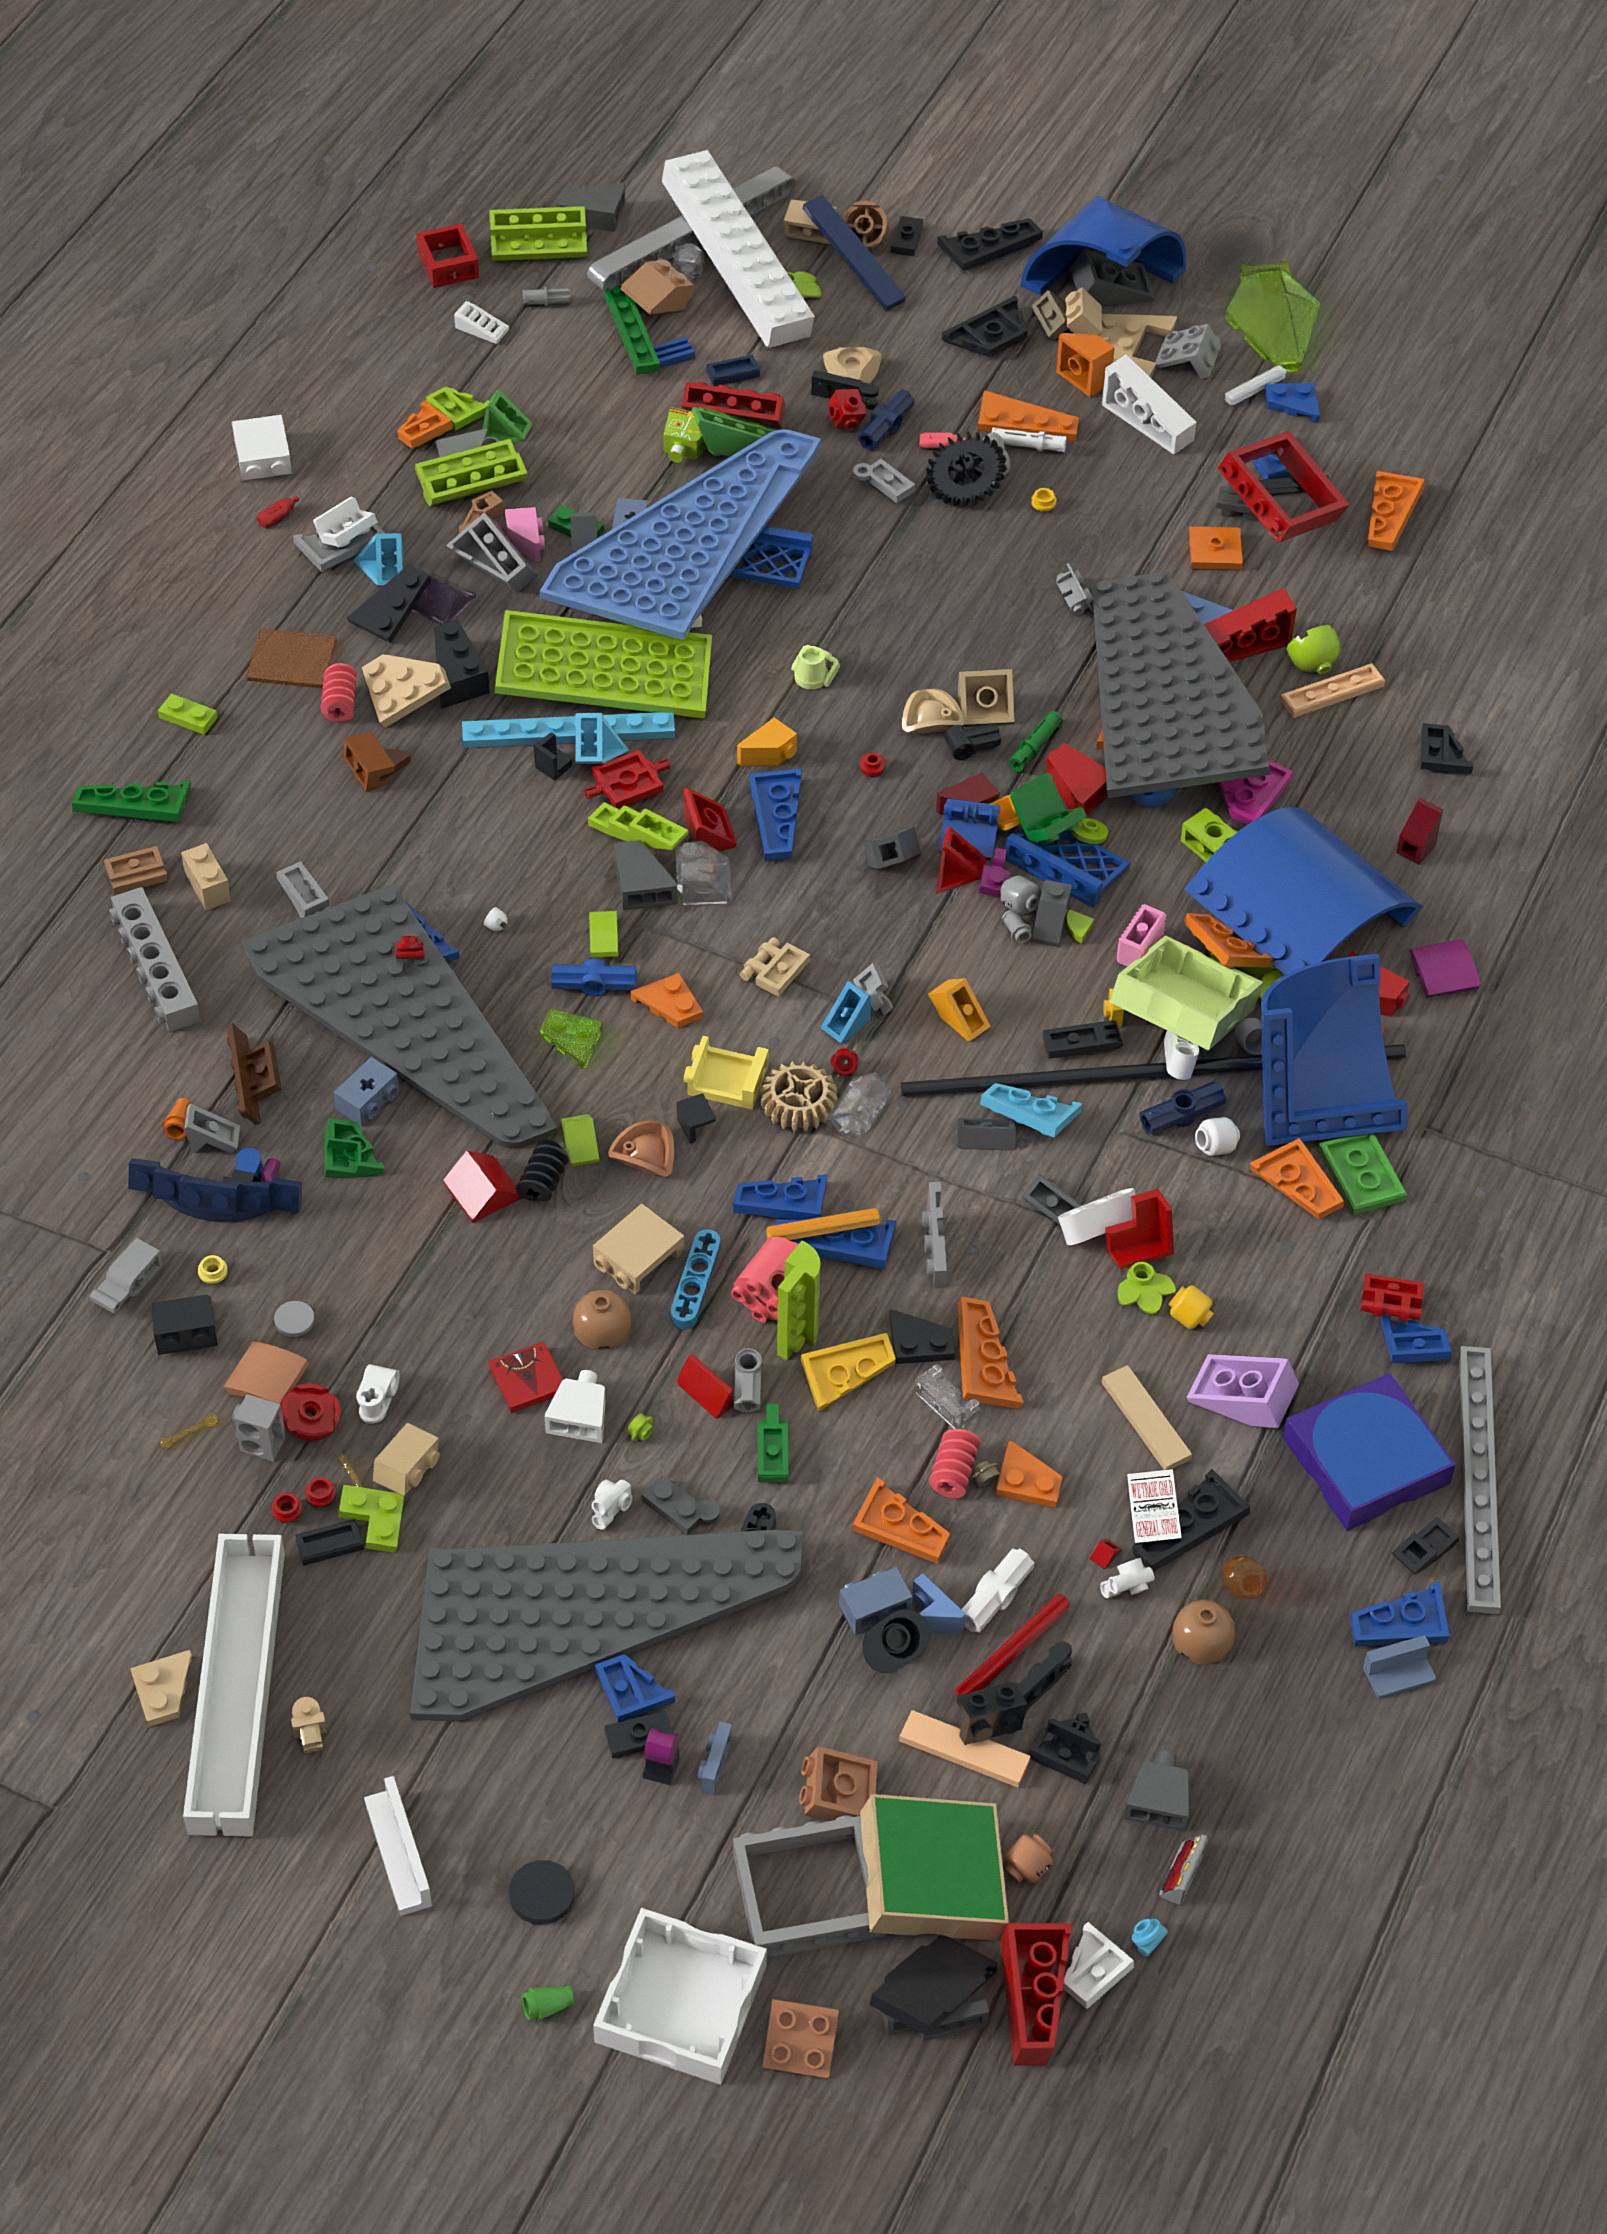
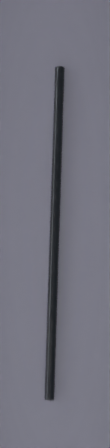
(1093, 1074)

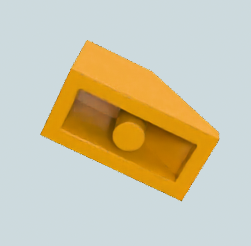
(768, 745)
(959, 1008)

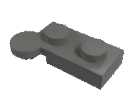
(678, 1506)

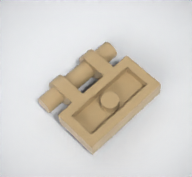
(780, 971)

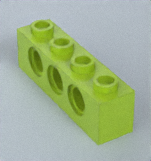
(1205, 833)

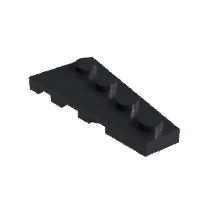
(989, 243)

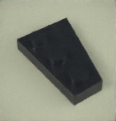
(391, 605)

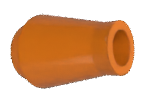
(175, 1121)

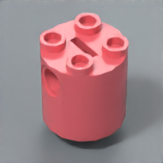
(760, 1279)

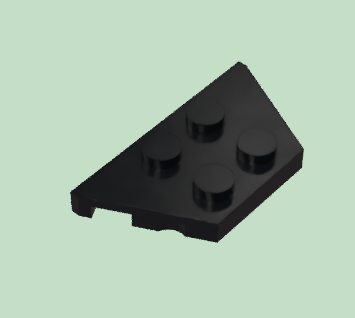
(990, 330)

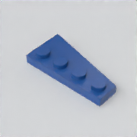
(859, 1246)

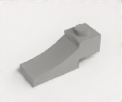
(302, 890)

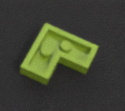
(378, 1508)

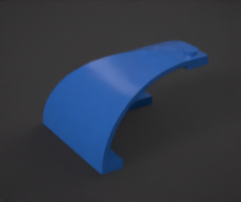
(1113, 231)
(1326, 1054)

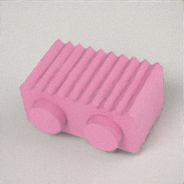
(1141, 934)

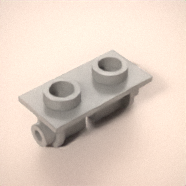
(1071, 583)

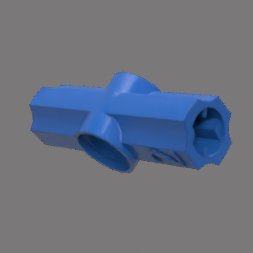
(594, 977)

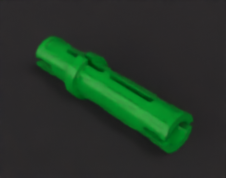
(1030, 747)

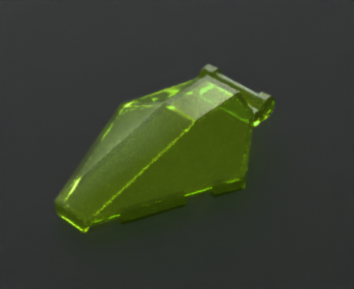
(1274, 313)

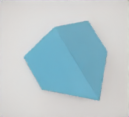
(382, 557)
(596, 740)

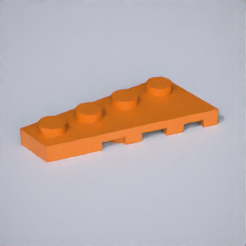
(1017, 415)
(1392, 507)
(983, 1358)

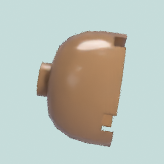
(868, 223)
(602, 1319)
(1203, 1631)

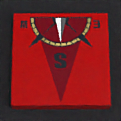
(526, 1376)

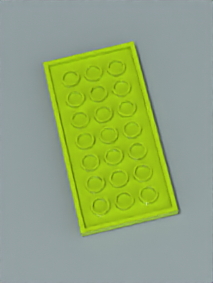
(603, 664)

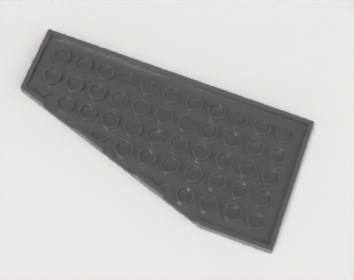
(1168, 693)

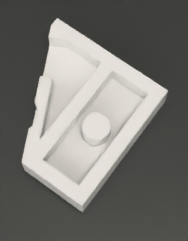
(1095, 1967)

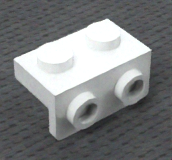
(344, 523)

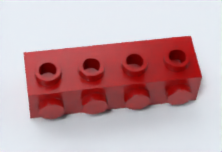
(746, 404)

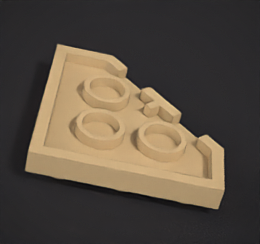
(402, 685)

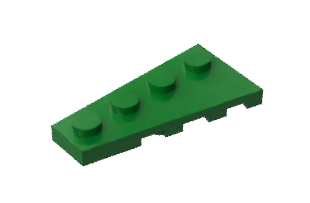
(153, 802)

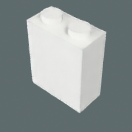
(261, 447)

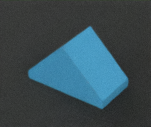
(848, 1013)

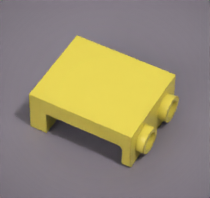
(726, 1074)

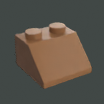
(658, 287)

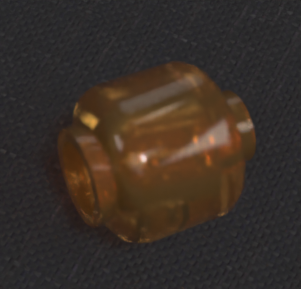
(1244, 1577)

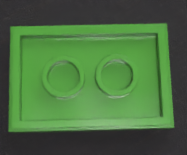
(1362, 1172)

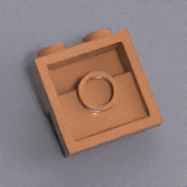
(836, 1784)

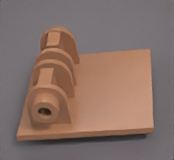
(800, 2038)

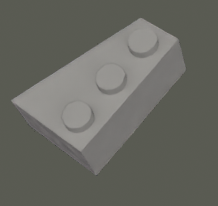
(492, 552)

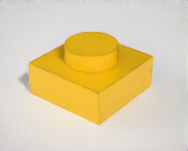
(1112, 1011)

